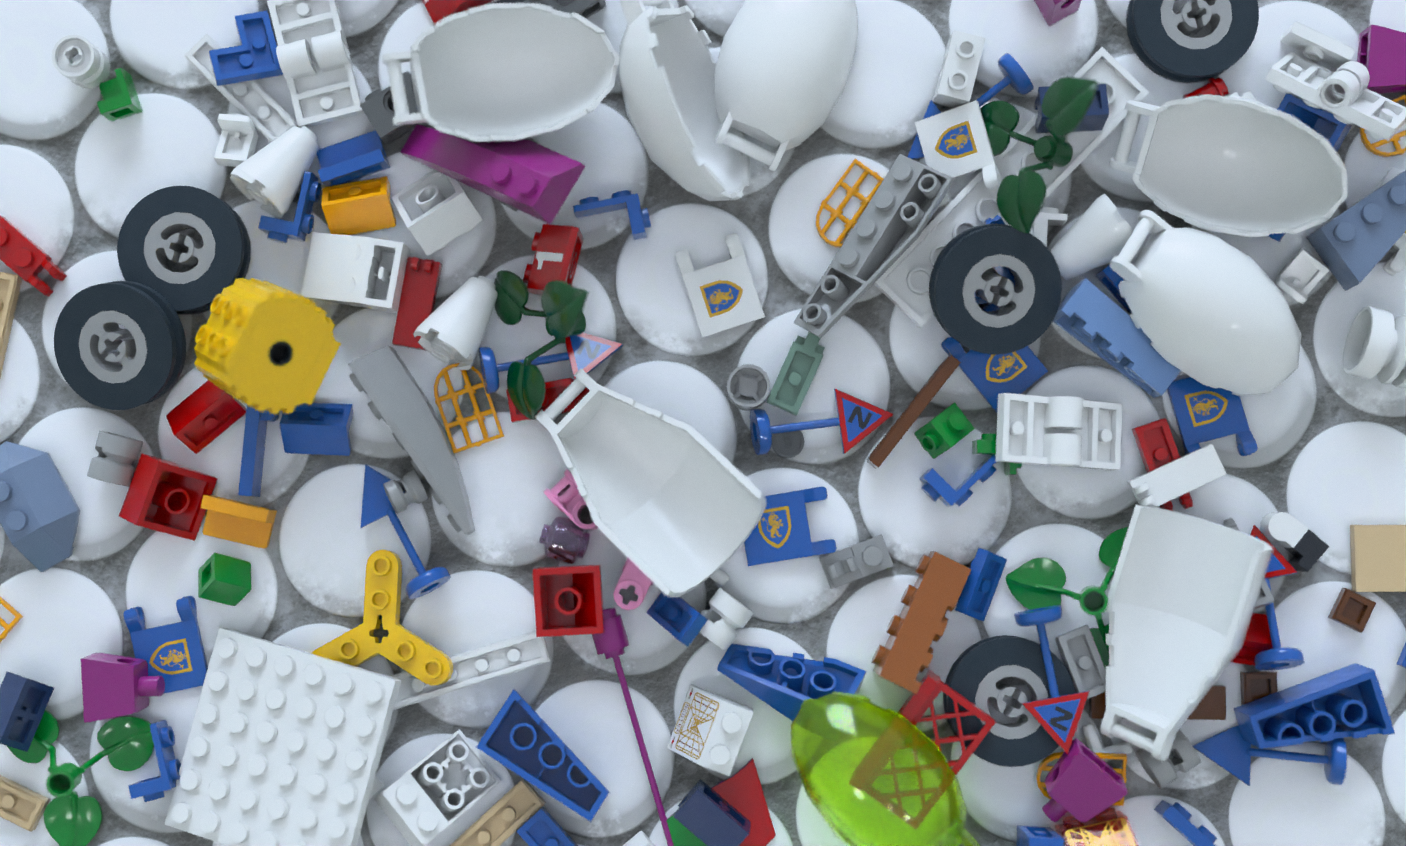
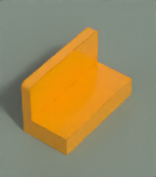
(358, 206)
(238, 521)

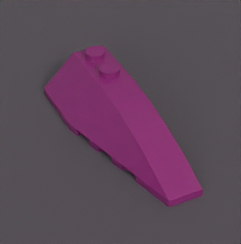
(509, 171)

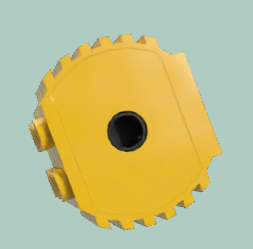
(265, 345)

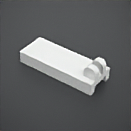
(1177, 477)

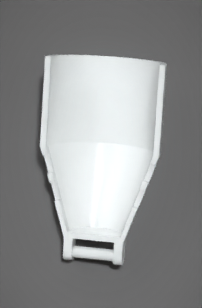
(653, 485)
(1175, 619)

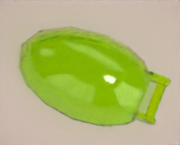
(876, 775)

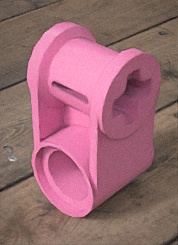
(569, 501)
(635, 577)

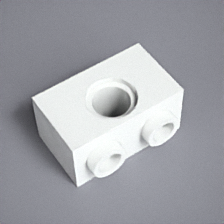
(959, 69)

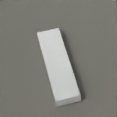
(245, 96)

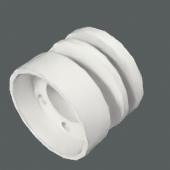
(1377, 347)

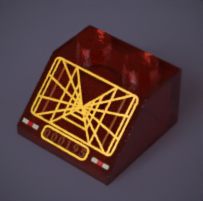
(1104, 829)

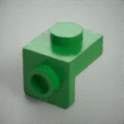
(944, 431)
(987, 446)

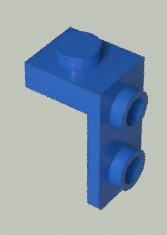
(620, 200)
(281, 230)
(938, 488)
(169, 767)

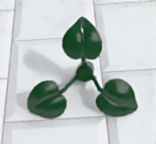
(1065, 106)
(564, 318)

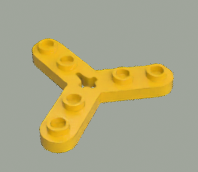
(401, 646)

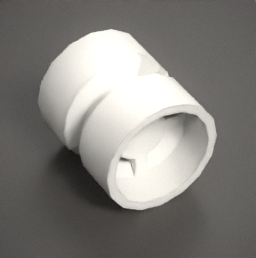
(80, 61)
(724, 618)

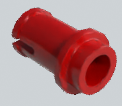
(1213, 87)

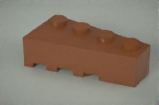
(920, 620)

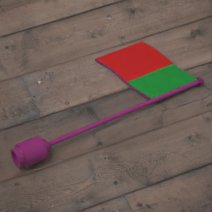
(740, 790)

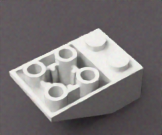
(355, 271)
(437, 790)

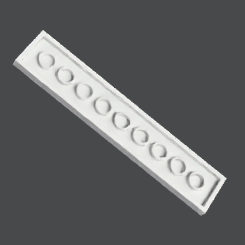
(909, 276)

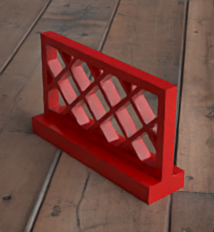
(918, 703)

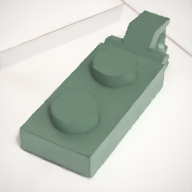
(796, 374)

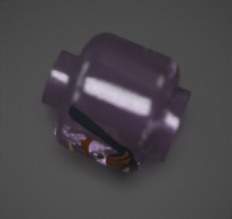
(564, 540)

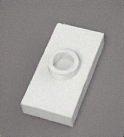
(1317, 45)

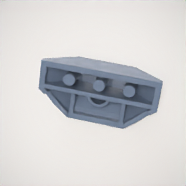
(36, 506)

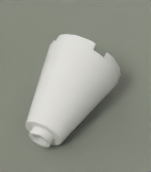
(277, 170)
(1092, 239)
(459, 323)

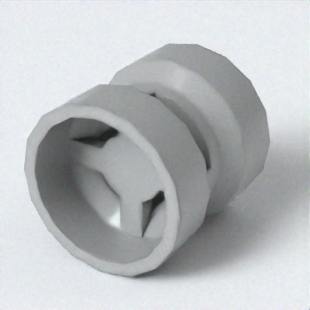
(412, 488)

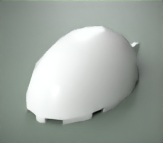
(504, 72)
(782, 72)
(671, 100)
(1233, 165)
(1208, 308)

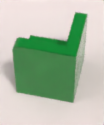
(119, 97)
(224, 579)

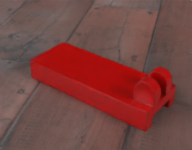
(416, 300)

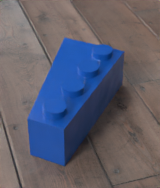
(1318, 710)
(537, 754)

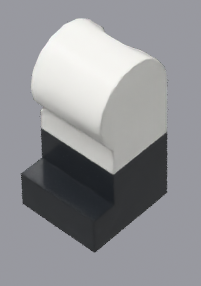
(1295, 538)

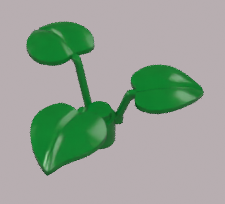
(1042, 580)
(75, 819)

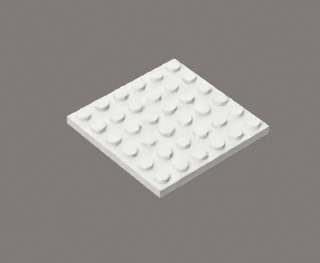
(281, 747)

